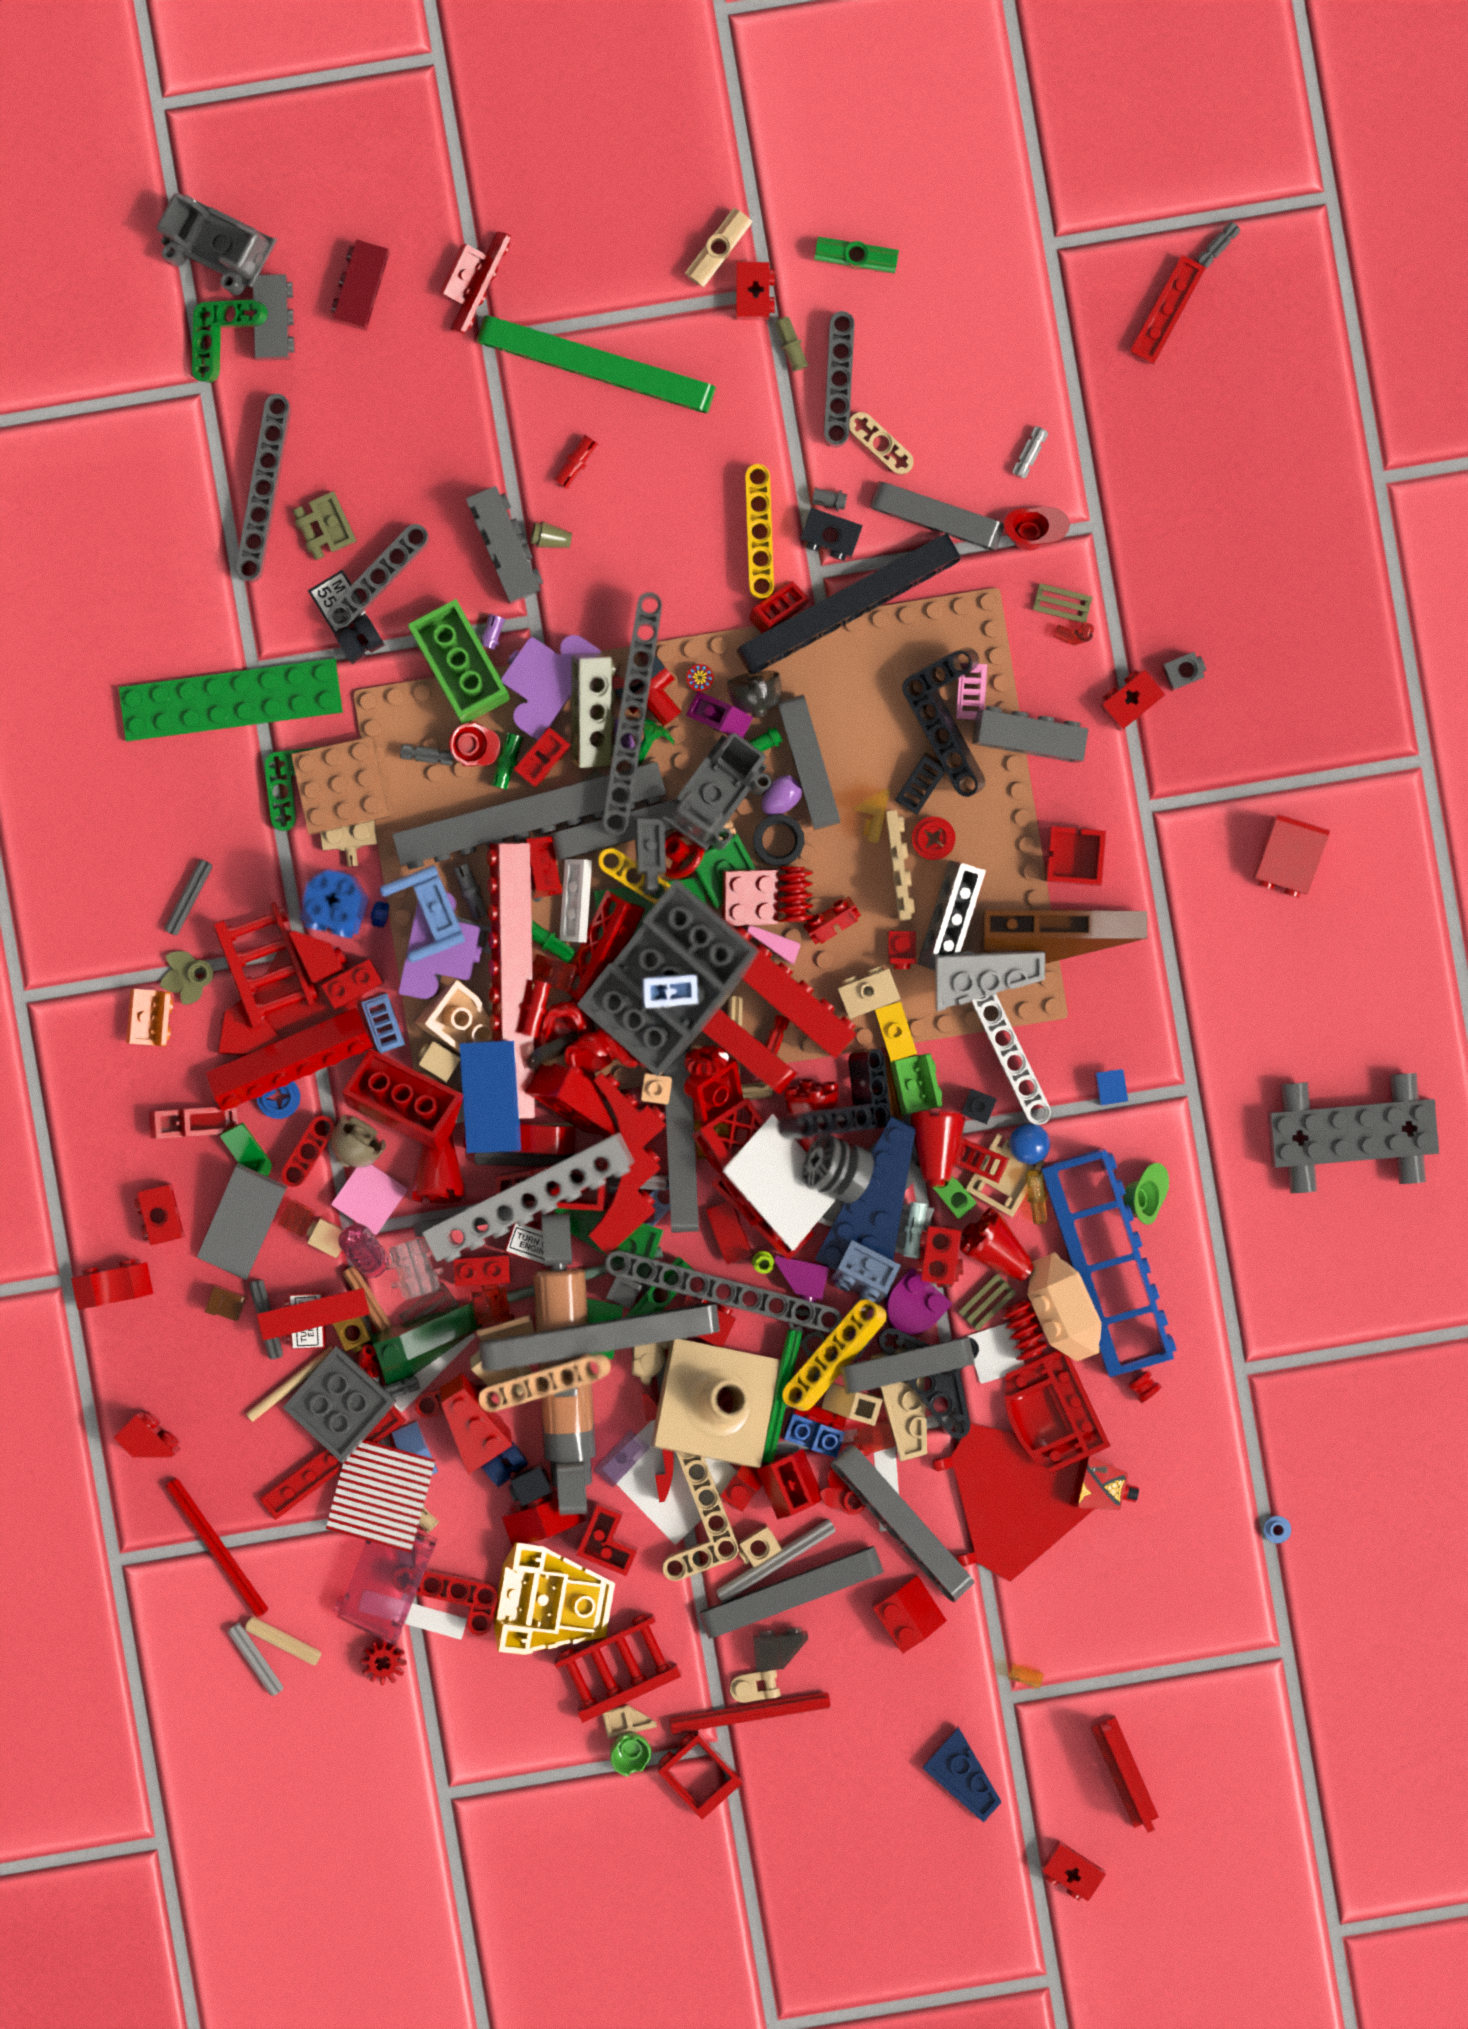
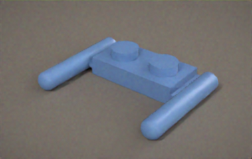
(436, 910)

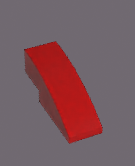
(191, 1122)

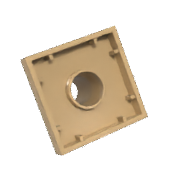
(688, 1410)

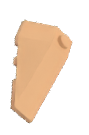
(456, 1018)

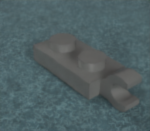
(650, 852)

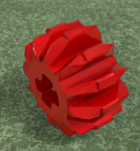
(386, 1670)

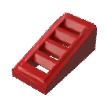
(765, 619)
(964, 1144)

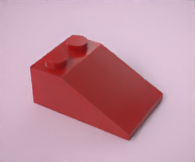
(572, 1098)

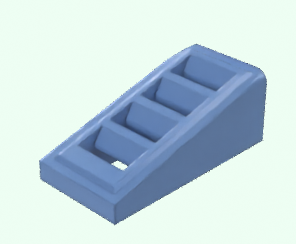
(391, 1020)

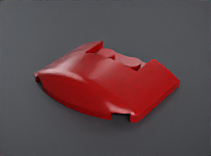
(1053, 1413)

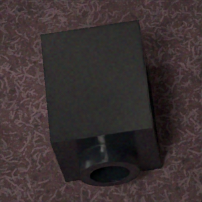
(978, 1106)

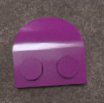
(914, 1304)

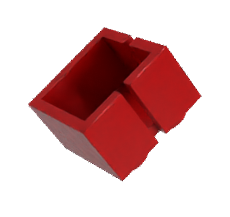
(1075, 857)

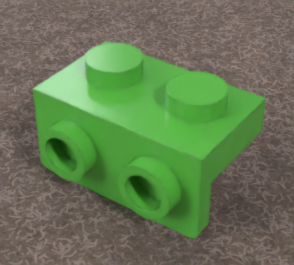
(916, 1083)

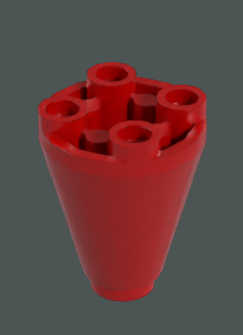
(811, 1097)
(996, 1246)

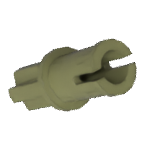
(791, 344)

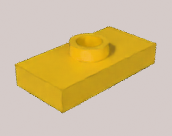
(895, 1031)

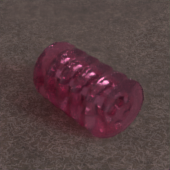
(363, 1250)

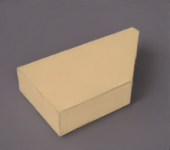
(626, 1720)

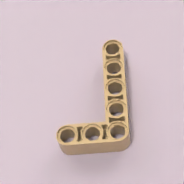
(706, 1511)

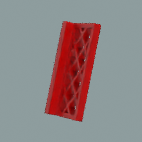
(720, 1156)
(1125, 1773)

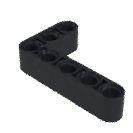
(943, 718)
(869, 1098)

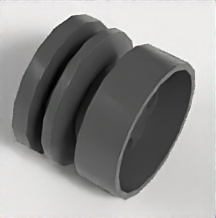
(837, 1168)

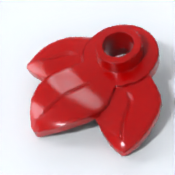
(838, 1493)

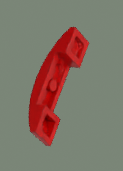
(663, 1479)

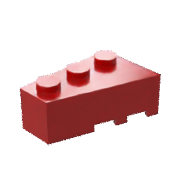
(477, 1432)

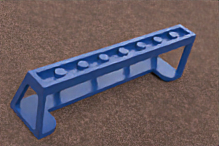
(1077, 1259)

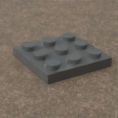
(340, 1404)

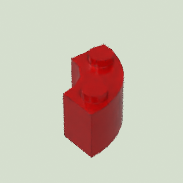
(112, 1285)

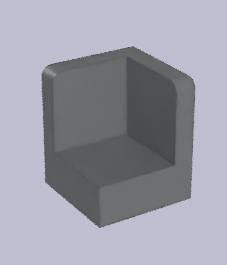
(624, 1292)

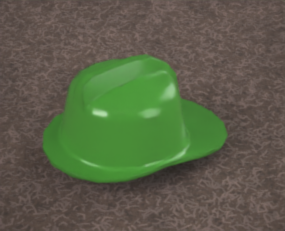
(1148, 1193)

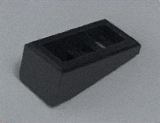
(910, 804)

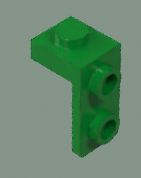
(246, 1149)

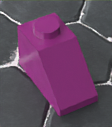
(718, 715)
(804, 1277)

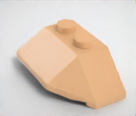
(1064, 1308)

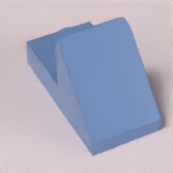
(412, 1440)

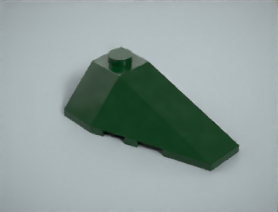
(419, 1342)

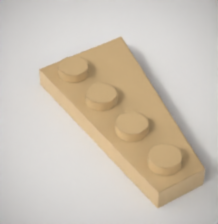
(901, 877)

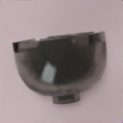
(755, 693)

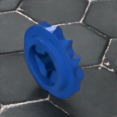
(288, 1105)

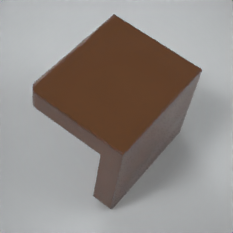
(225, 1303)

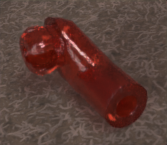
(1075, 637)

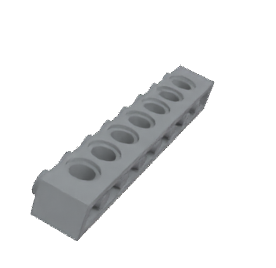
(440, 1236)

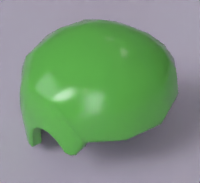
(630, 1753)

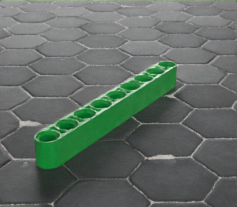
(596, 364)

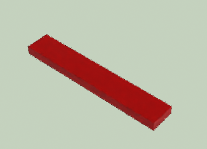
(319, 1471)

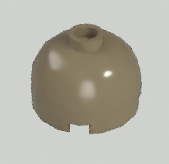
(355, 1143)

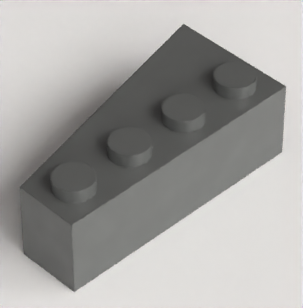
(503, 544)

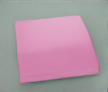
(370, 1197)

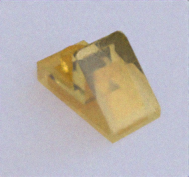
(876, 807)

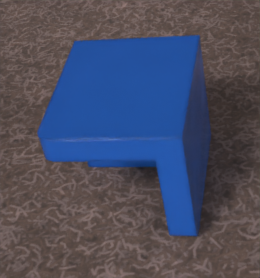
(1111, 1087)

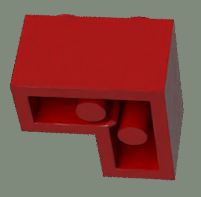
(538, 1520)
(601, 1547)

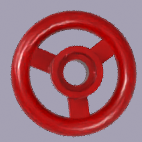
(678, 851)

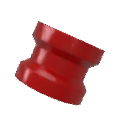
(1144, 1386)

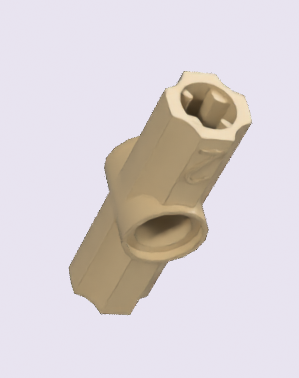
(708, 262)

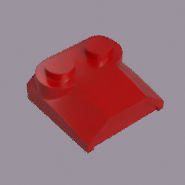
(714, 1092)

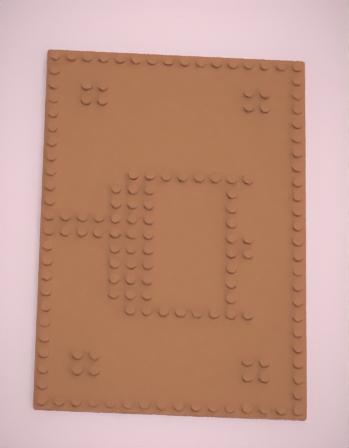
(866, 746)

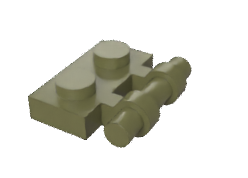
(331, 521)

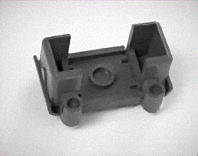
(214, 242)
(717, 791)

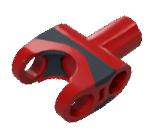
(659, 701)

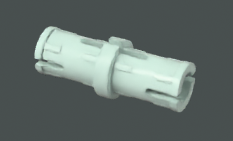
(915, 1226)

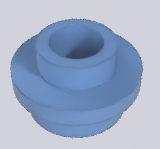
(1269, 1525)

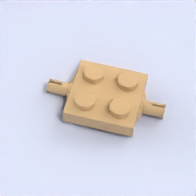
(350, 839)

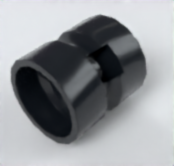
(350, 644)

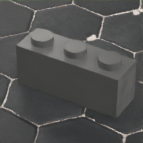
(273, 336)

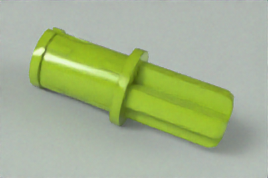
(763, 1262)

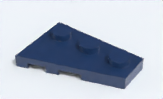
(963, 1776)

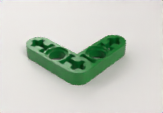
(217, 321)
(288, 769)

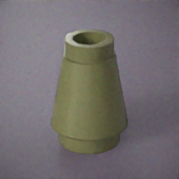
(549, 536)

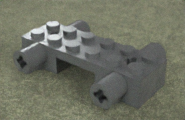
(1353, 1133)

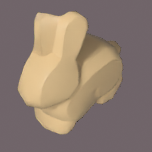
(649, 1360)

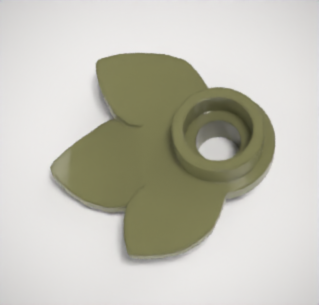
(183, 977)

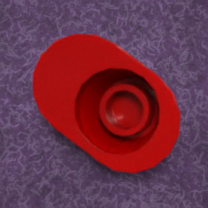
(1036, 526)

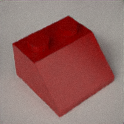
(319, 957)
(909, 1614)

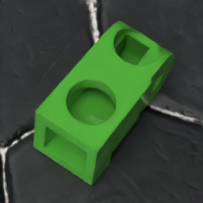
(956, 1197)

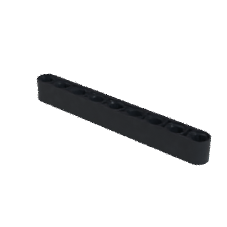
(848, 604)

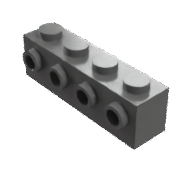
(1030, 736)

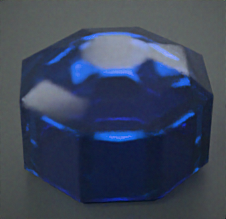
(379, 914)

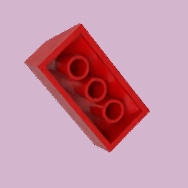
(403, 1099)

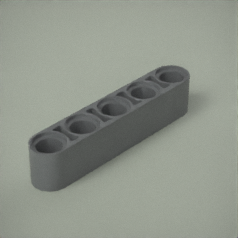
(842, 366)
(937, 516)
(381, 563)
(809, 762)
(594, 837)
(907, 1365)

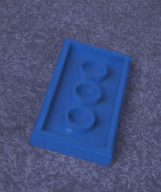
(490, 1096)

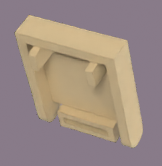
(1012, 1182)

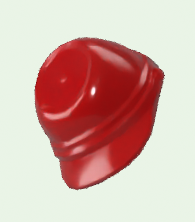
(474, 744)

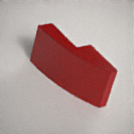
(729, 1232)

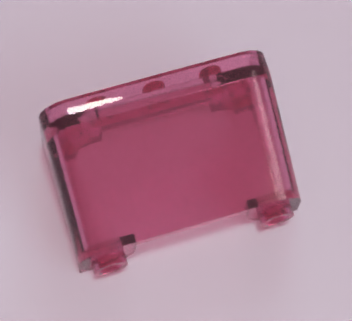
(385, 1587)

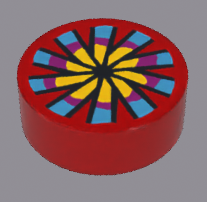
(700, 677)

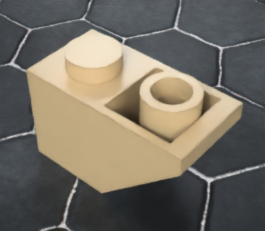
(856, 1406)

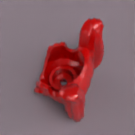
(561, 1020)
(595, 1052)

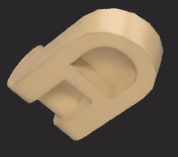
(744, 1686)

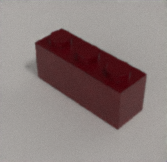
(360, 284)

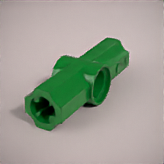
(874, 259)
(647, 1303)

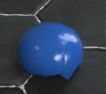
(1029, 1143)

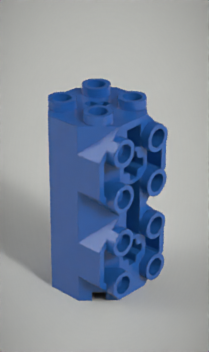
(321, 912)

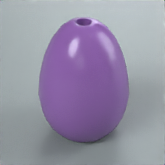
(781, 795)

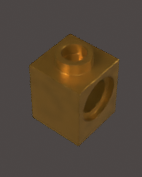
(355, 1345)

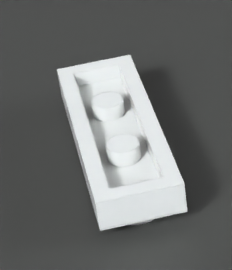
(575, 900)

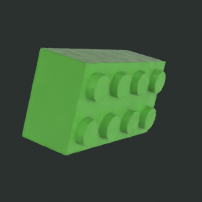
(458, 662)

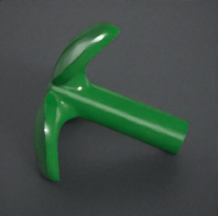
(651, 733)

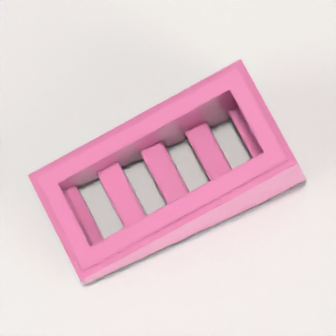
(971, 715)
(783, 947)

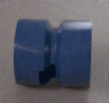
(501, 1472)

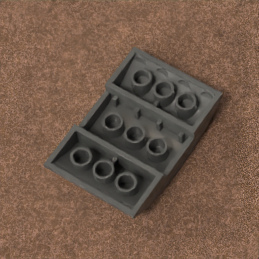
(676, 939)

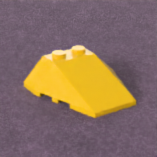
(548, 1601)

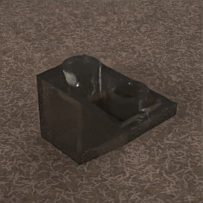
(778, 1649)

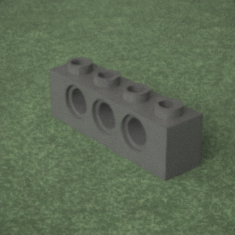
(951, 912)

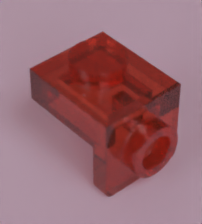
(874, 1438)

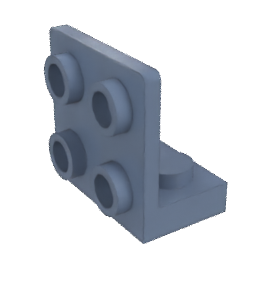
(865, 1273)

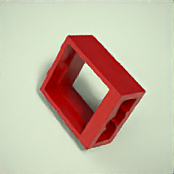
(718, 1795)

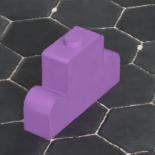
(543, 681)
(457, 961)

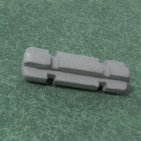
(1030, 452)

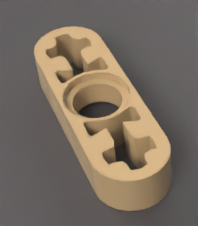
(861, 434)

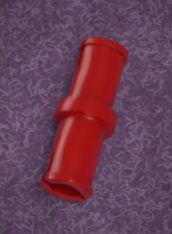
(576, 461)
(536, 1009)

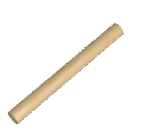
(288, 1386)

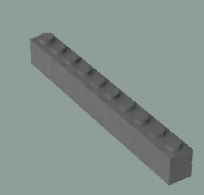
(521, 817)

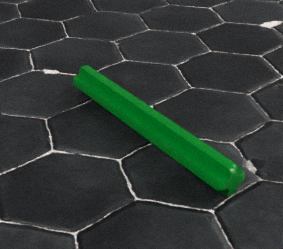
(784, 1376)

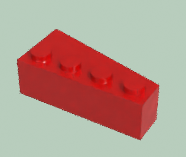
(589, 1200)

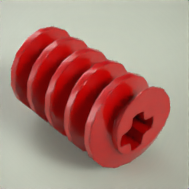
(795, 894)
(1024, 1329)

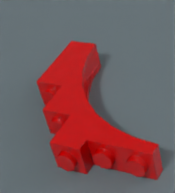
(637, 1128)

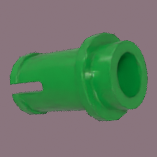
(767, 739)

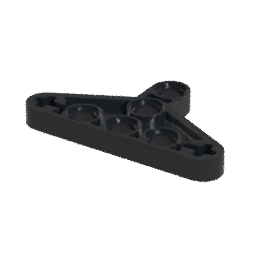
(942, 1385)

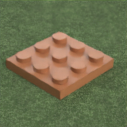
(340, 785)

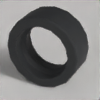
(798, 835)

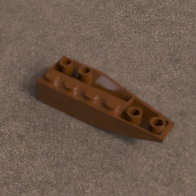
(1060, 932)

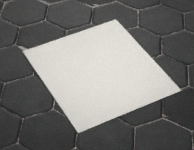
(771, 1179)
(679, 1511)

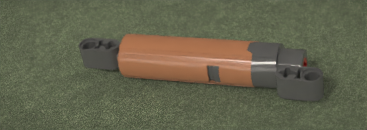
(569, 1413)

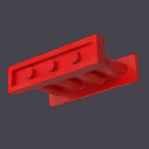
(248, 985)
(615, 1695)

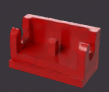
(544, 870)

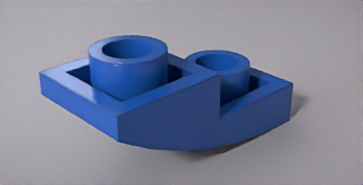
(813, 1435)

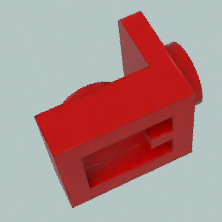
(901, 949)

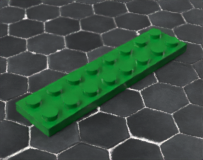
(230, 700)

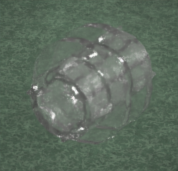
(413, 1268)

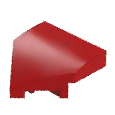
(239, 1037)

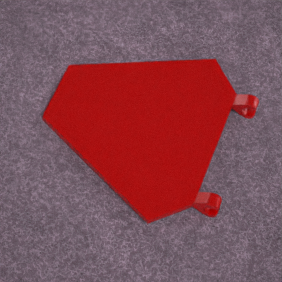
(1009, 1500)

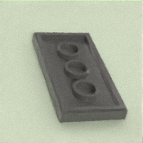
(242, 1221)

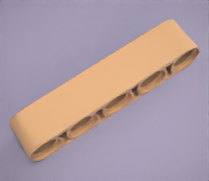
(532, 1385)

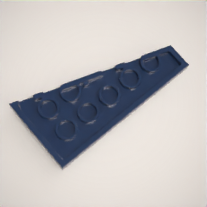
(876, 1214)

